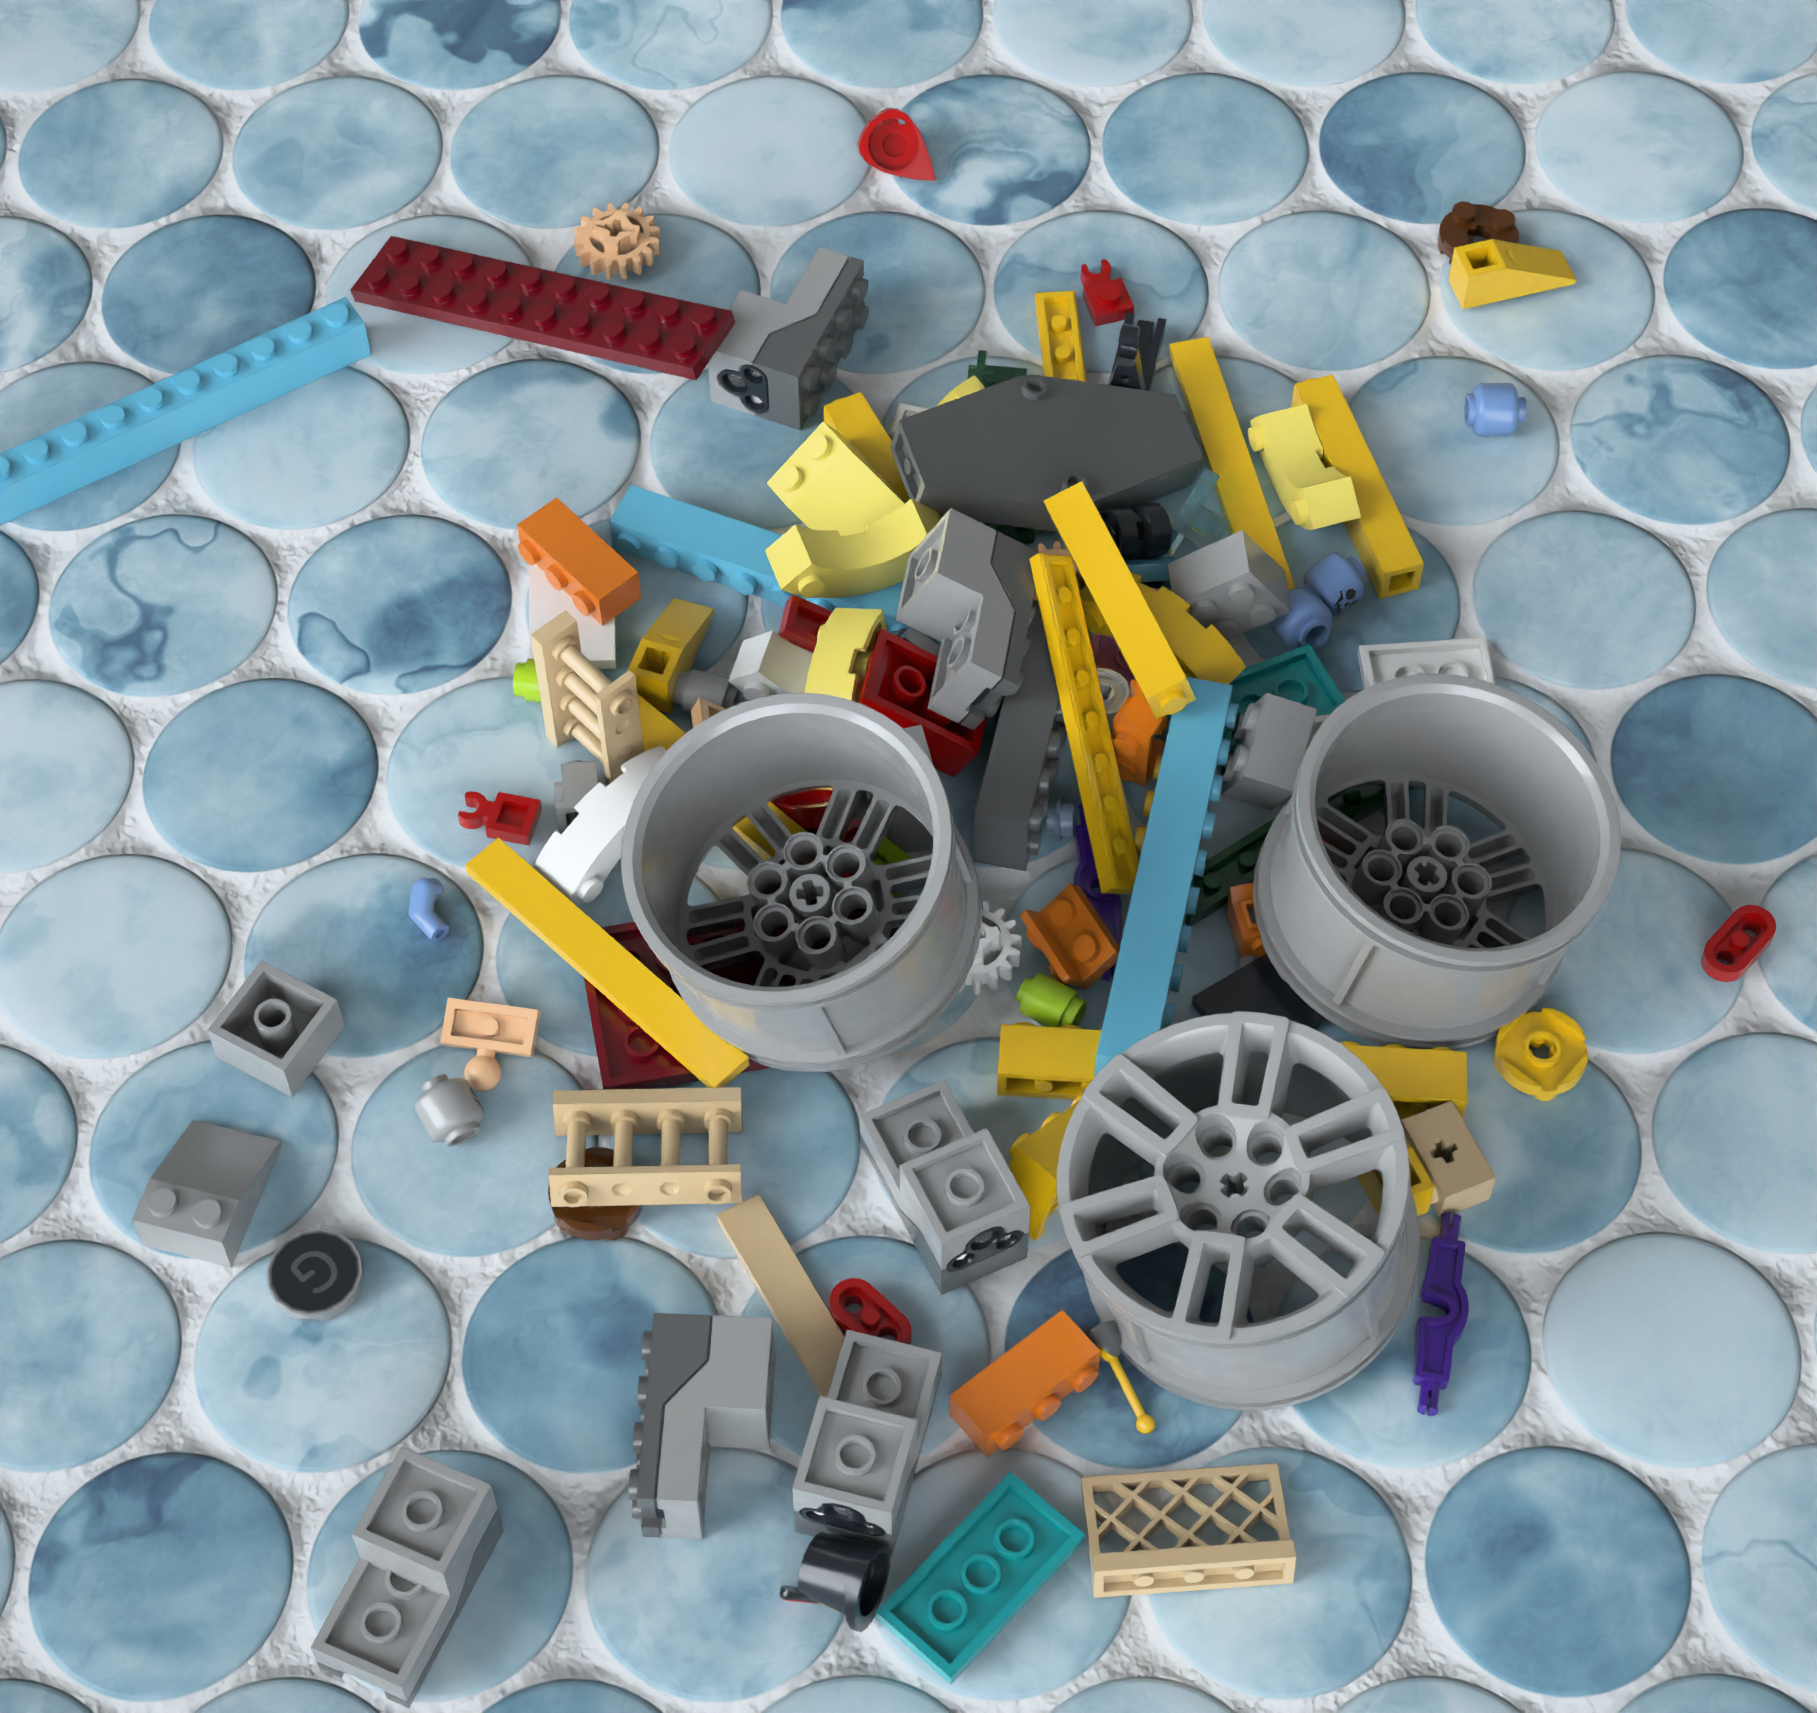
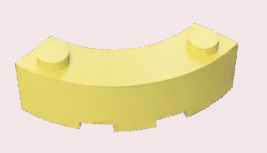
(1293, 462)
(851, 565)
(844, 653)

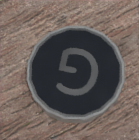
(315, 1275)

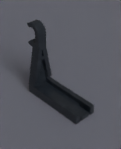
(1136, 354)

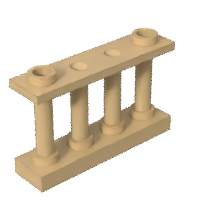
(583, 701)
(640, 1113)

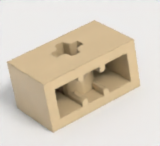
(1449, 1158)

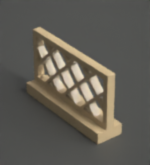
(1182, 1566)

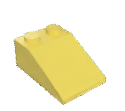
(833, 485)

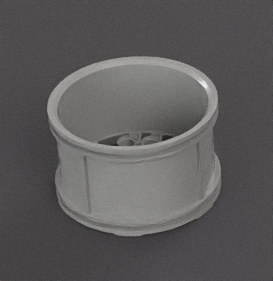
(1334, 923)
(859, 990)
(1227, 1086)

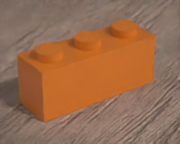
(578, 562)
(1025, 1384)

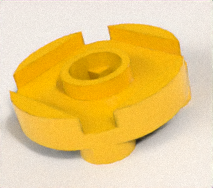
(1541, 1076)

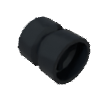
(1139, 530)

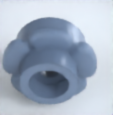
(1062, 818)

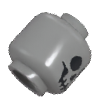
(449, 1110)

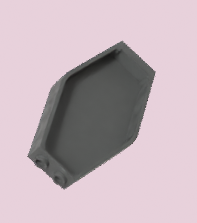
(1038, 435)

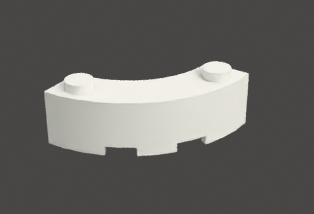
(770, 667)
(593, 841)

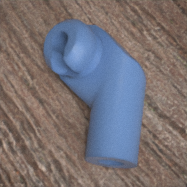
(421, 908)

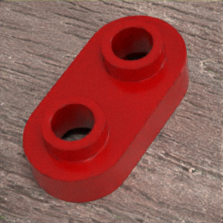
(1735, 945)
(877, 1314)

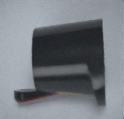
(842, 1576)

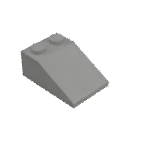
(206, 1193)

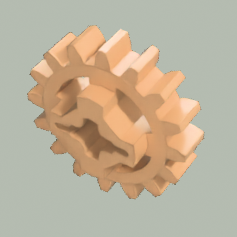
(617, 241)

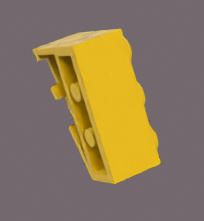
(1035, 1167)

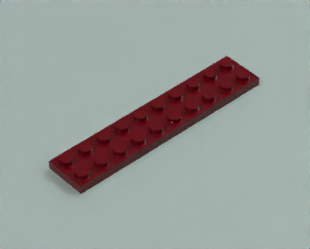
(544, 307)

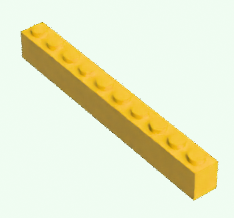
(1063, 1060)

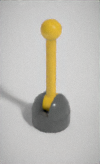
(1108, 1341)

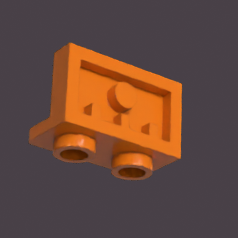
(1072, 938)

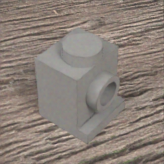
(577, 781)

